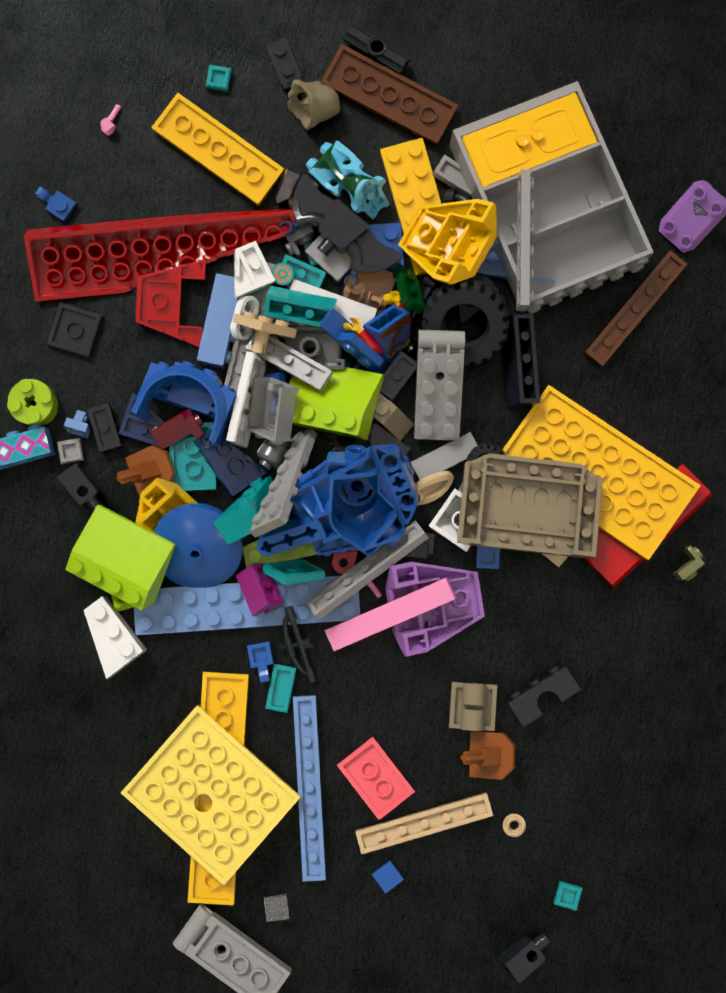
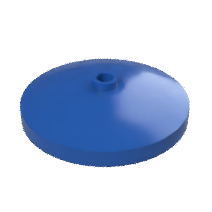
(200, 551)

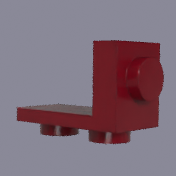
(178, 428)

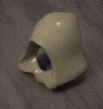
(319, 106)

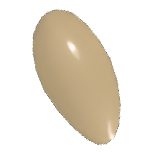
(433, 486)

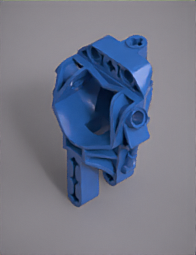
(342, 523)

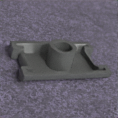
(327, 351)

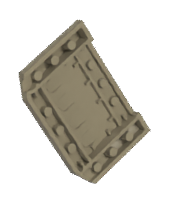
(530, 506)

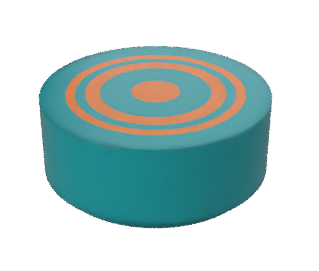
(283, 273)

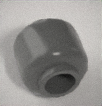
(271, 455)

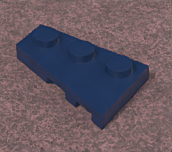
(229, 464)

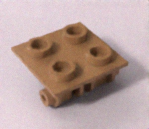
(371, 289)

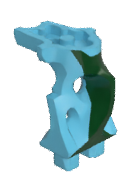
(359, 185)

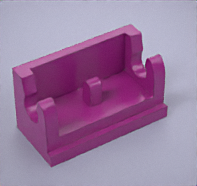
(259, 590)

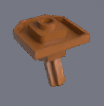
(146, 467)
(489, 755)

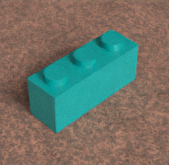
(297, 306)

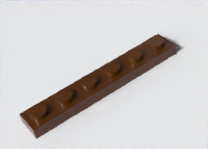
(635, 308)

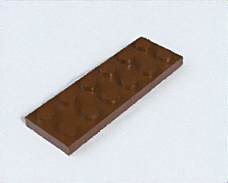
(389, 94)

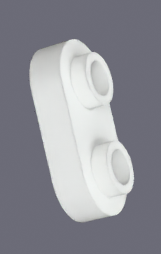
(252, 305)

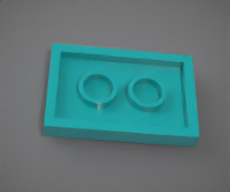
(190, 466)

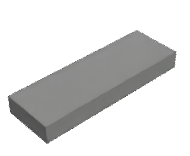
(444, 456)

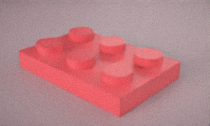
(375, 778)

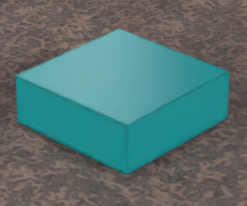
(218, 78)
(567, 895)

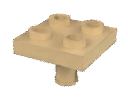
(264, 327)

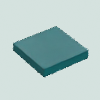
(293, 571)

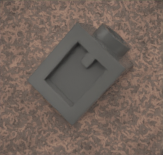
(301, 237)

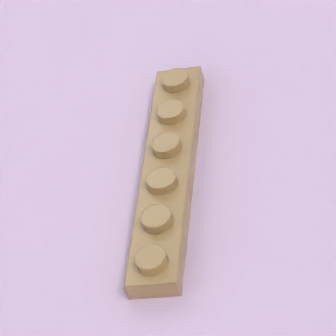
(424, 823)

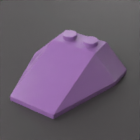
(440, 623)

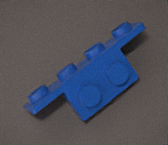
(353, 344)

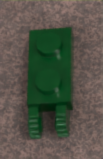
(408, 289)

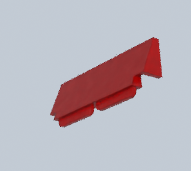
(616, 560)

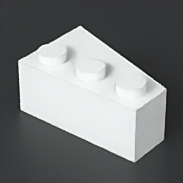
(112, 637)

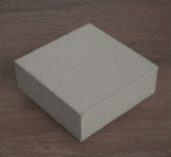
(70, 451)

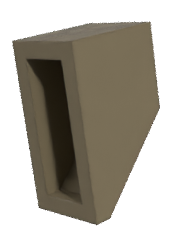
(391, 418)

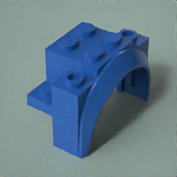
(190, 389)

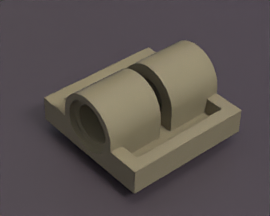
(473, 706)

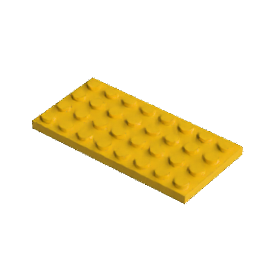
(638, 490)

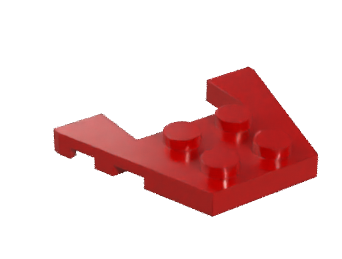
(160, 300)

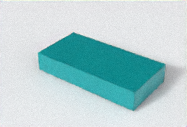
(280, 688)

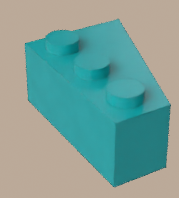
(238, 518)

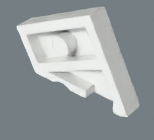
(250, 270)

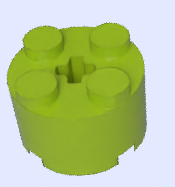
(21, 397)

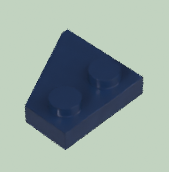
(139, 428)

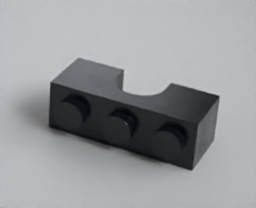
(525, 703)

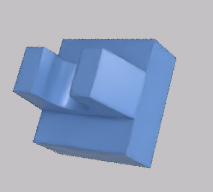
(78, 425)

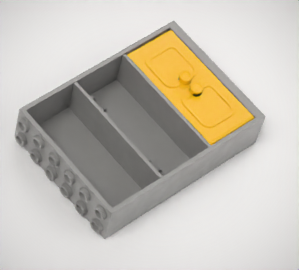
(581, 207)

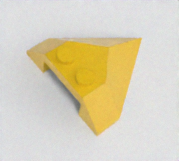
(159, 499)

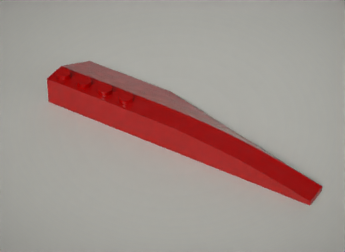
(114, 254)

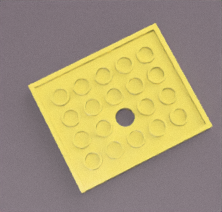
(212, 762)

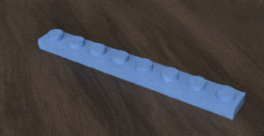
(309, 788)

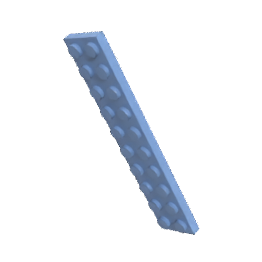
(226, 608)

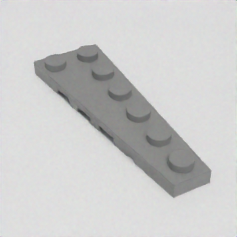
(277, 505)

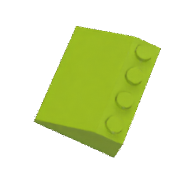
(343, 406)
(121, 558)

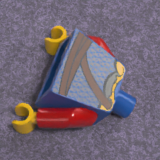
(387, 331)

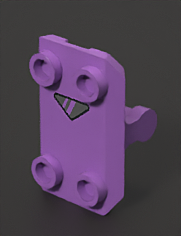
(693, 216)

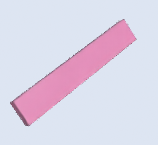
(390, 614)

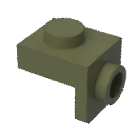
(689, 569)

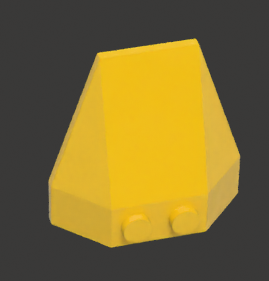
(451, 238)

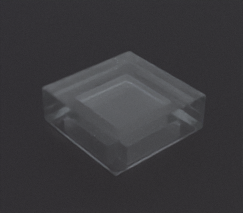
(276, 907)

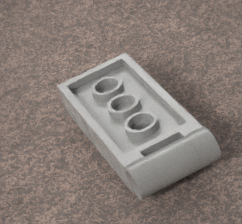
(439, 396)
(243, 964)

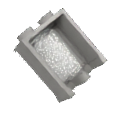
(272, 409)

